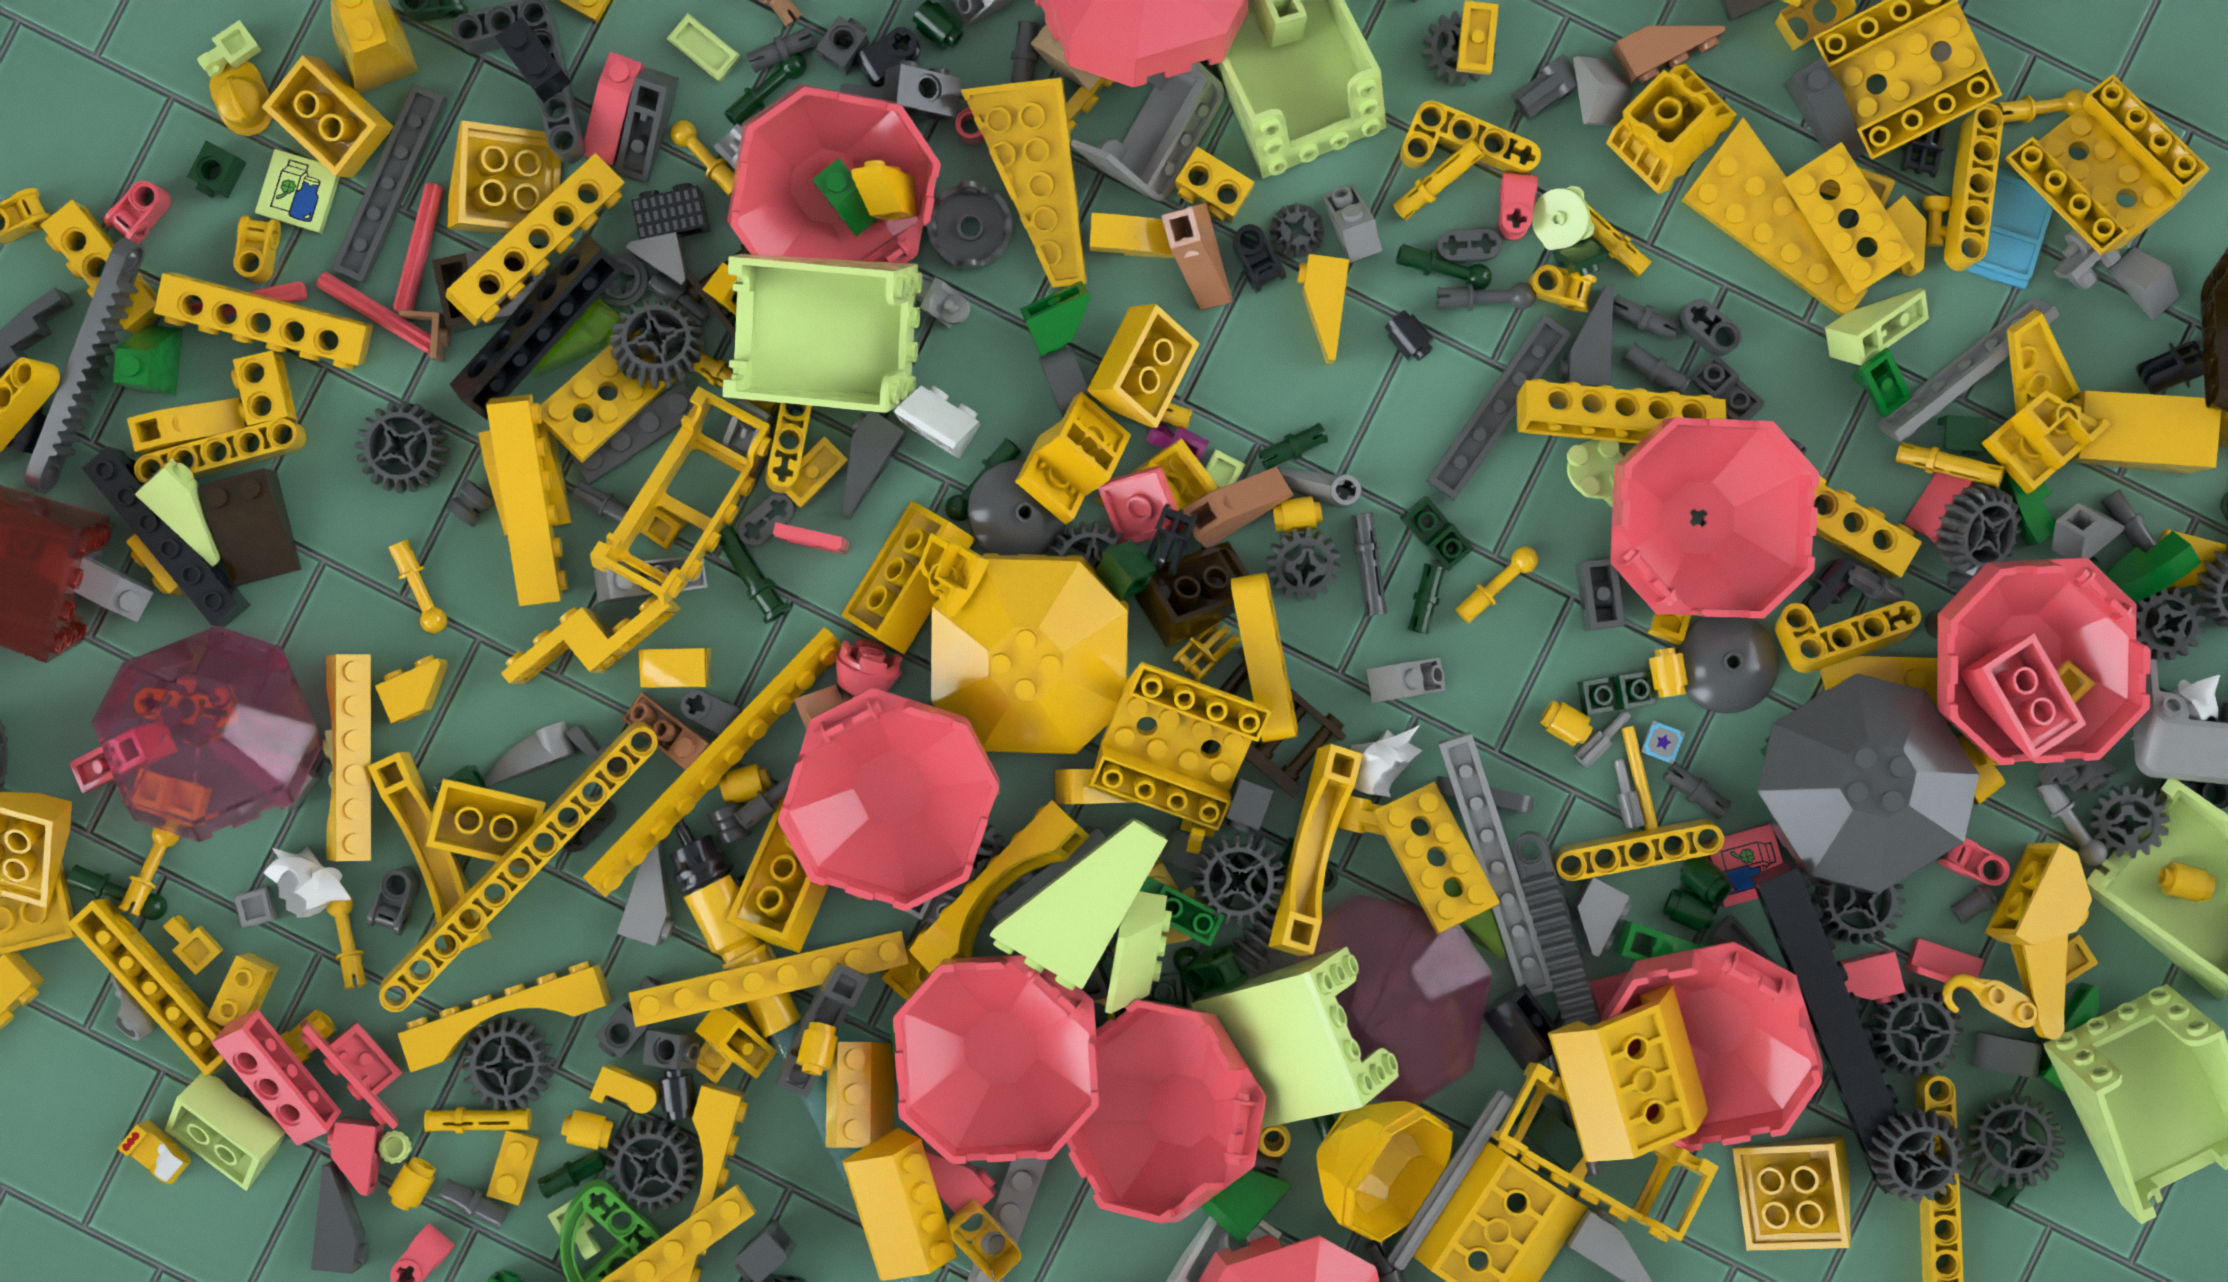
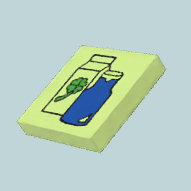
(297, 192)

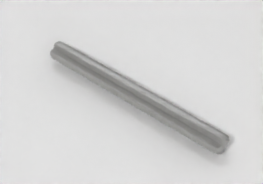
(1449, 1180)

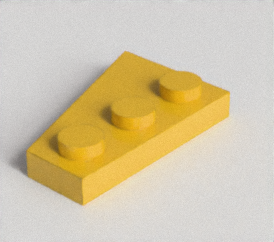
(2037, 361)

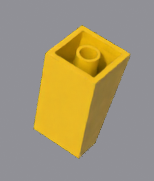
(371, 42)
(2151, 432)

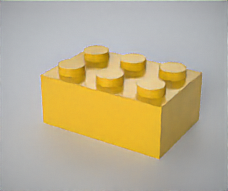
(327, 116)

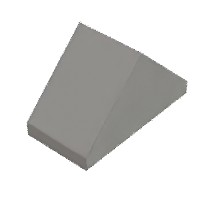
(664, 254)
(2146, 281)
(740, 434)

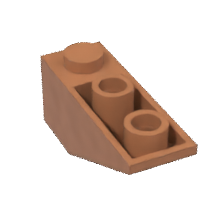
(1656, 47)
(1198, 255)
(1237, 505)
(673, 735)

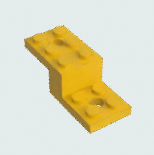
(589, 640)

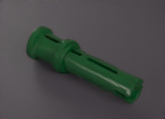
(759, 587)

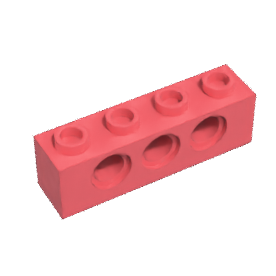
(276, 1077)

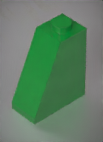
(149, 360)
(1246, 1203)

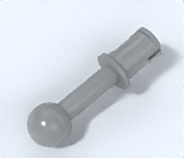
(2091, 851)

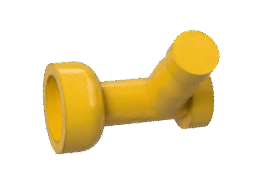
(1935, 206)

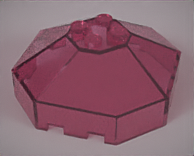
(207, 733)
(1412, 991)

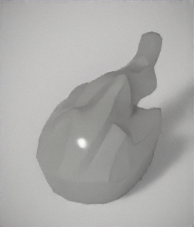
(131, 1016)

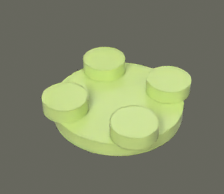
(1562, 218)
(1592, 467)

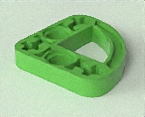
(628, 1240)

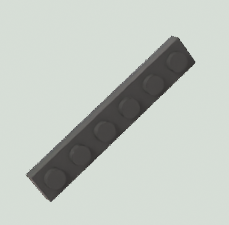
(389, 183)
(1497, 408)

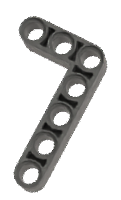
(486, 23)

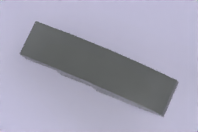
(30, 326)

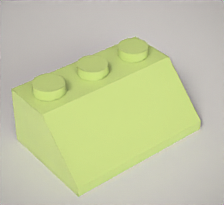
(1137, 949)
(224, 1129)

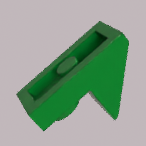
(1883, 383)

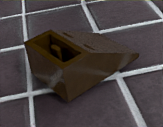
(451, 268)

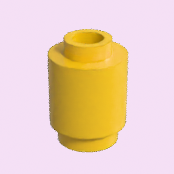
(1298, 514)
(1668, 672)
(1566, 723)
(744, 782)
(2186, 882)
(817, 1048)
(587, 1130)
(1279, 1145)
(412, 1183)

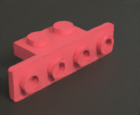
(360, 1062)

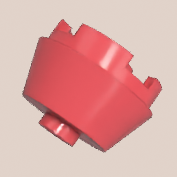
(866, 667)

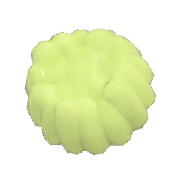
(394, 1147)

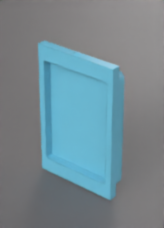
(2015, 231)

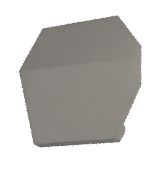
(1601, 91)

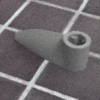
(1321, 486)
(533, 753)

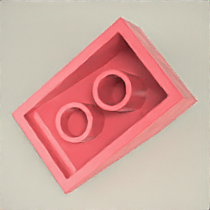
(2024, 695)

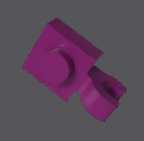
(1164, 437)

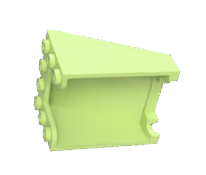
(1303, 93)
(824, 331)
(1080, 909)
(2182, 930)
(1300, 1039)
(2148, 1093)

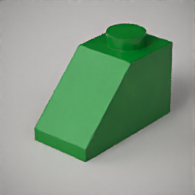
(842, 194)
(1056, 317)

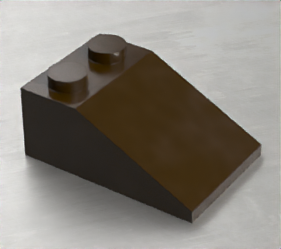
(250, 526)
(1195, 596)

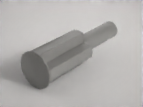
(1600, 742)
(1628, 799)

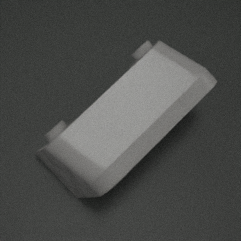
(1161, 134)
(2175, 746)

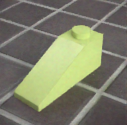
(1281, 20)
(1874, 327)
(177, 501)

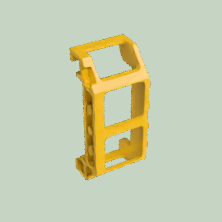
(654, 496)
(1666, 1158)

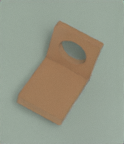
(439, 332)

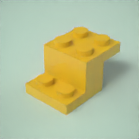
(1073, 458)

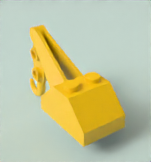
(2034, 916)

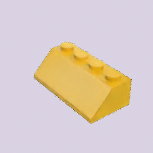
(894, 593)
(776, 893)
(899, 1206)

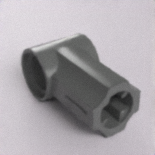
(1553, 83)

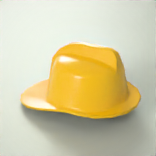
(240, 99)

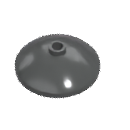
(996, 518)
(1710, 678)

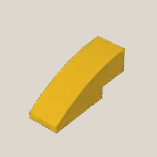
(1129, 235)

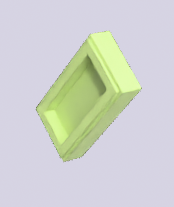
(704, 48)

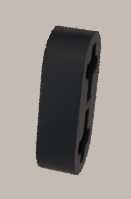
(593, 830)

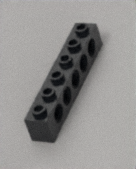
(537, 325)
(203, 584)

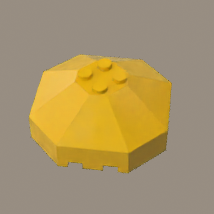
(1032, 654)

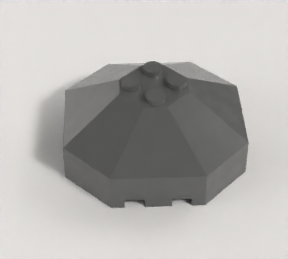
(1867, 784)

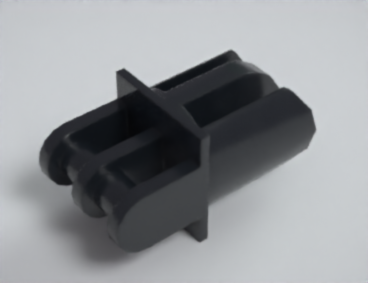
(1925, 145)
(2172, 367)
(1178, 517)
(1829, 585)

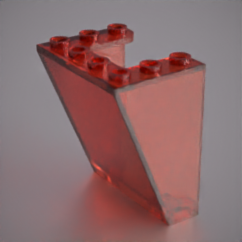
(40, 570)

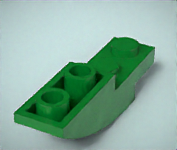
(1186, 912)

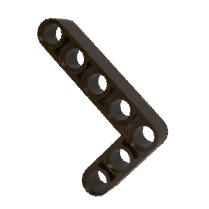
(2215, 335)

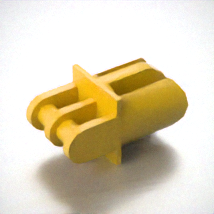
(1206, 650)

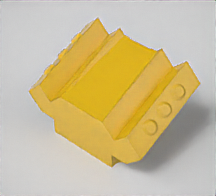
(1669, 126)

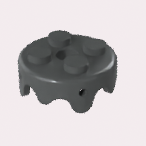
(966, 202)

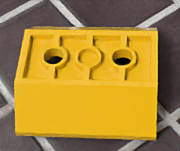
(1920, 92)
(2126, 154)
(1167, 763)
(1614, 1090)
(1477, 1219)

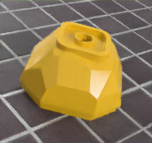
(1382, 1165)

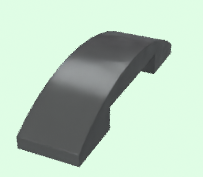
(829, 1006)

